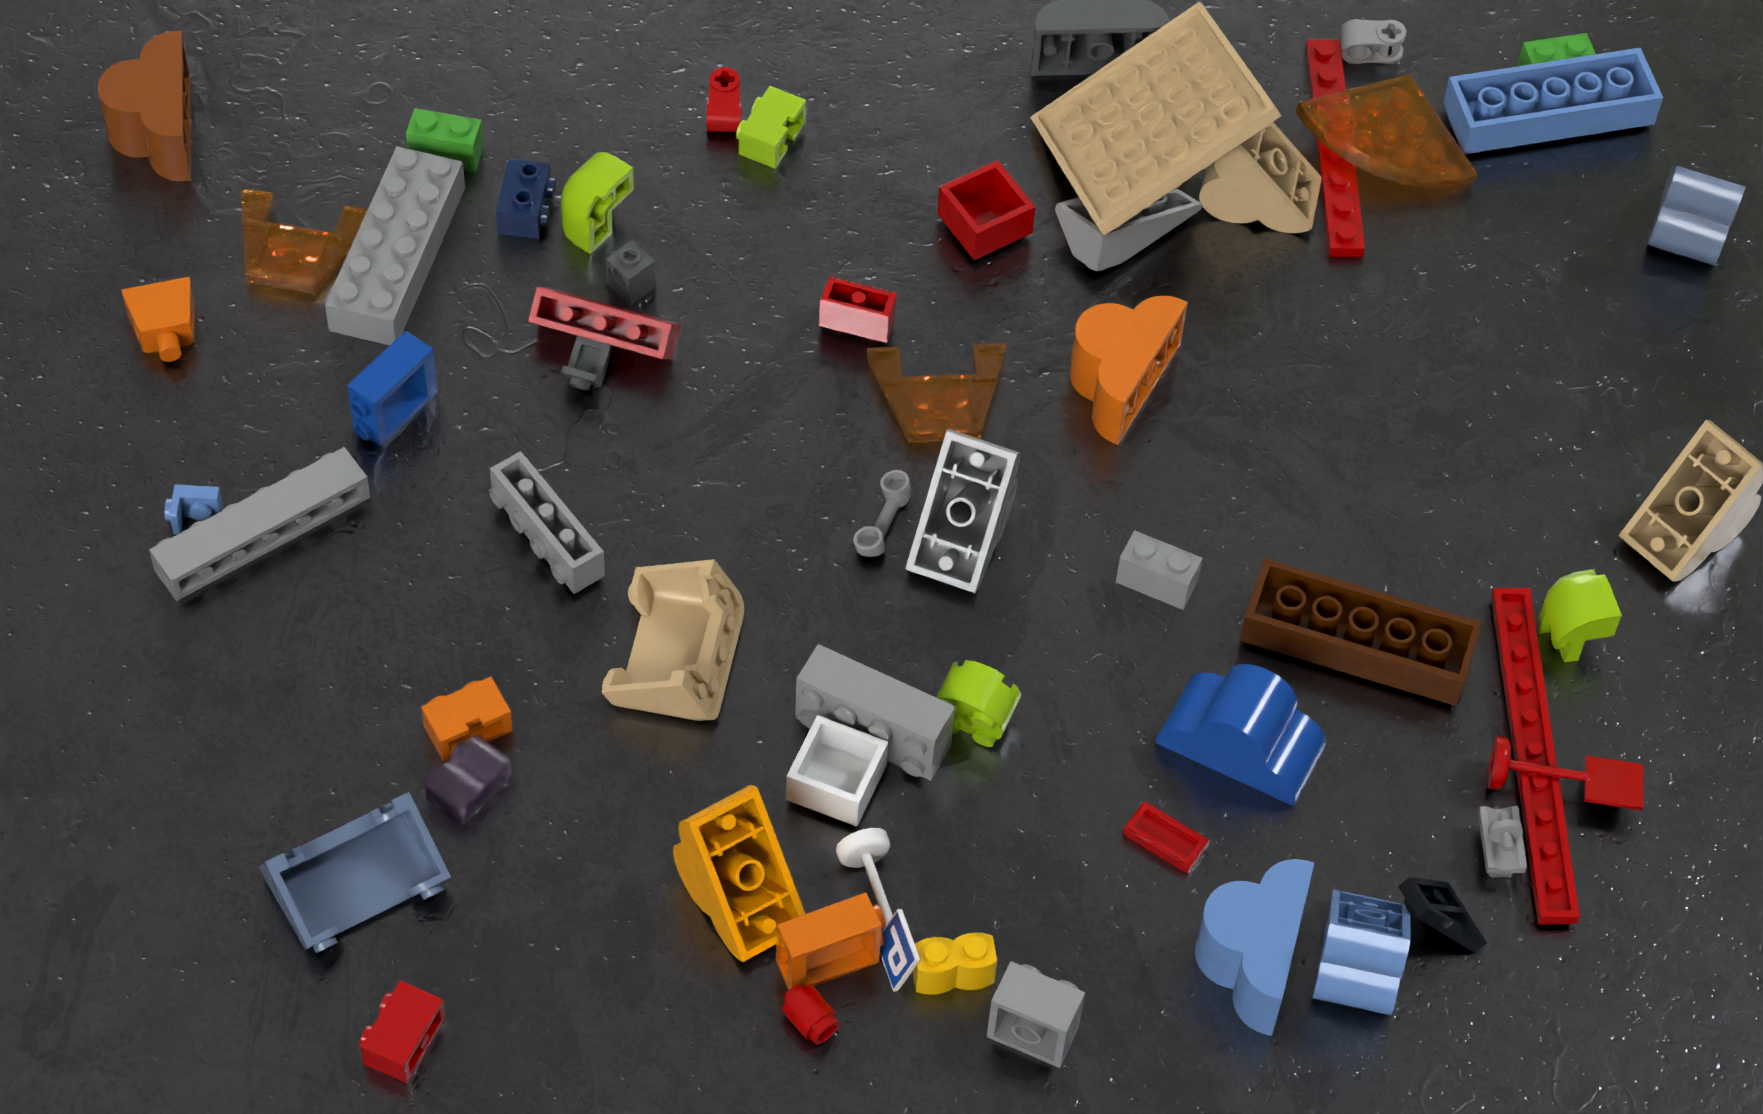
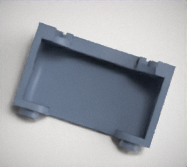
(356, 872)

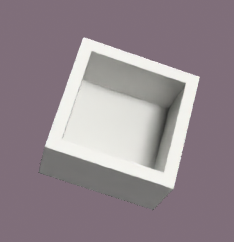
(836, 770)

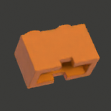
(465, 713)

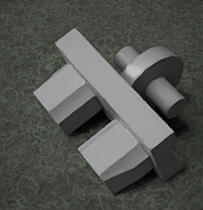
(1502, 841)

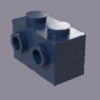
(524, 198)

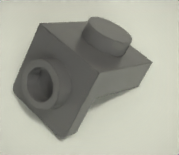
(587, 363)

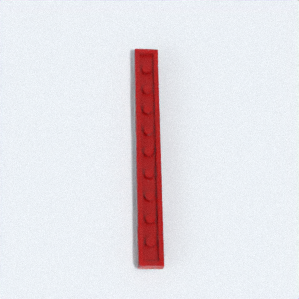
(1533, 743)

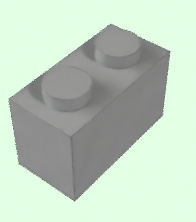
(1158, 570)

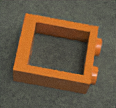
(830, 942)

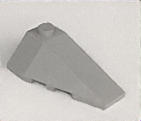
(1132, 236)

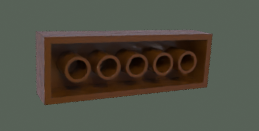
(1360, 631)

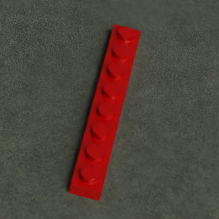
(1338, 175)

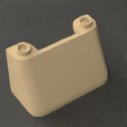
(681, 641)

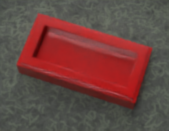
(1166, 837)

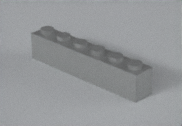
(259, 523)

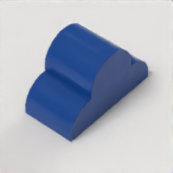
(1246, 730)

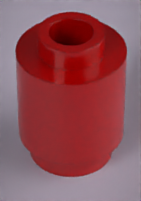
(810, 1013)

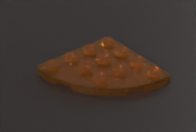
(1389, 133)

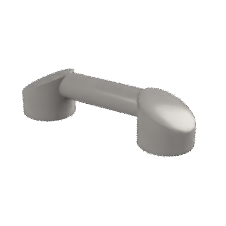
(897, 492)

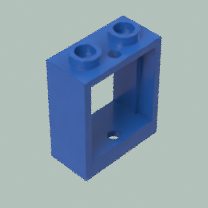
(392, 389)

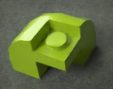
(592, 196)
(1578, 610)

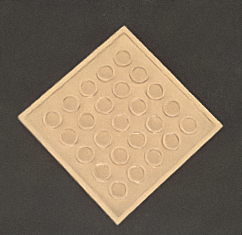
(1154, 118)

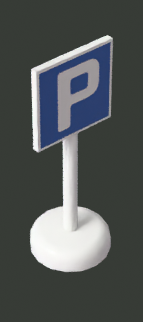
(899, 951)

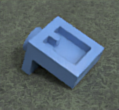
(192, 502)

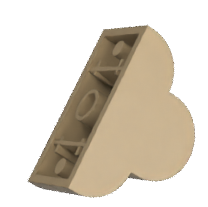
(1263, 182)
(1697, 504)

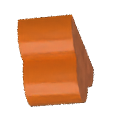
(1122, 357)

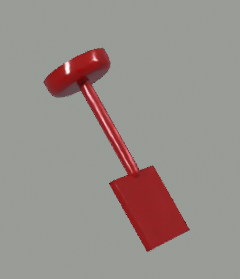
(1605, 779)

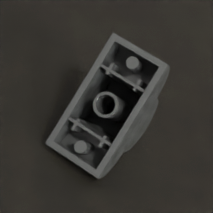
(1089, 34)

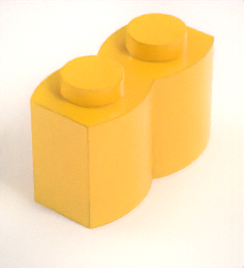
(960, 963)

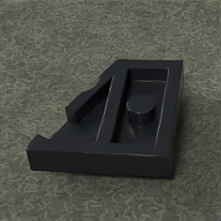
(1441, 909)

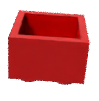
(986, 210)

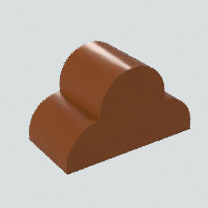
(149, 106)

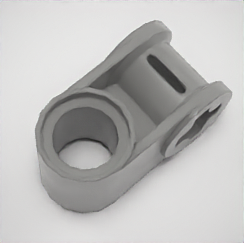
(1369, 41)

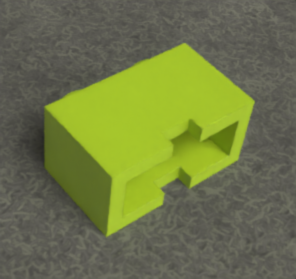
(771, 122)

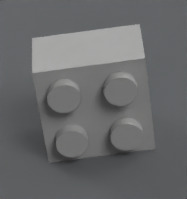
(1035, 1013)

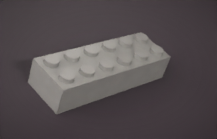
(395, 246)

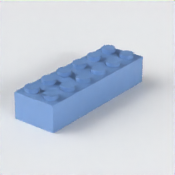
(1552, 100)

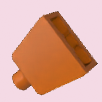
(162, 316)

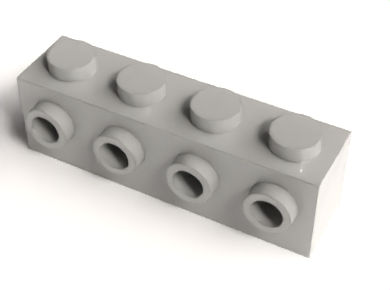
(546, 522)

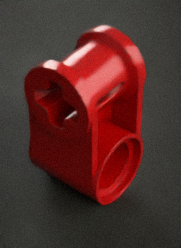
(724, 101)

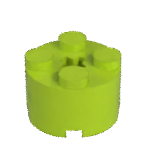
(980, 700)

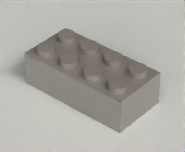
(874, 703)

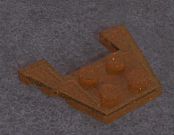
(293, 255)
(943, 402)

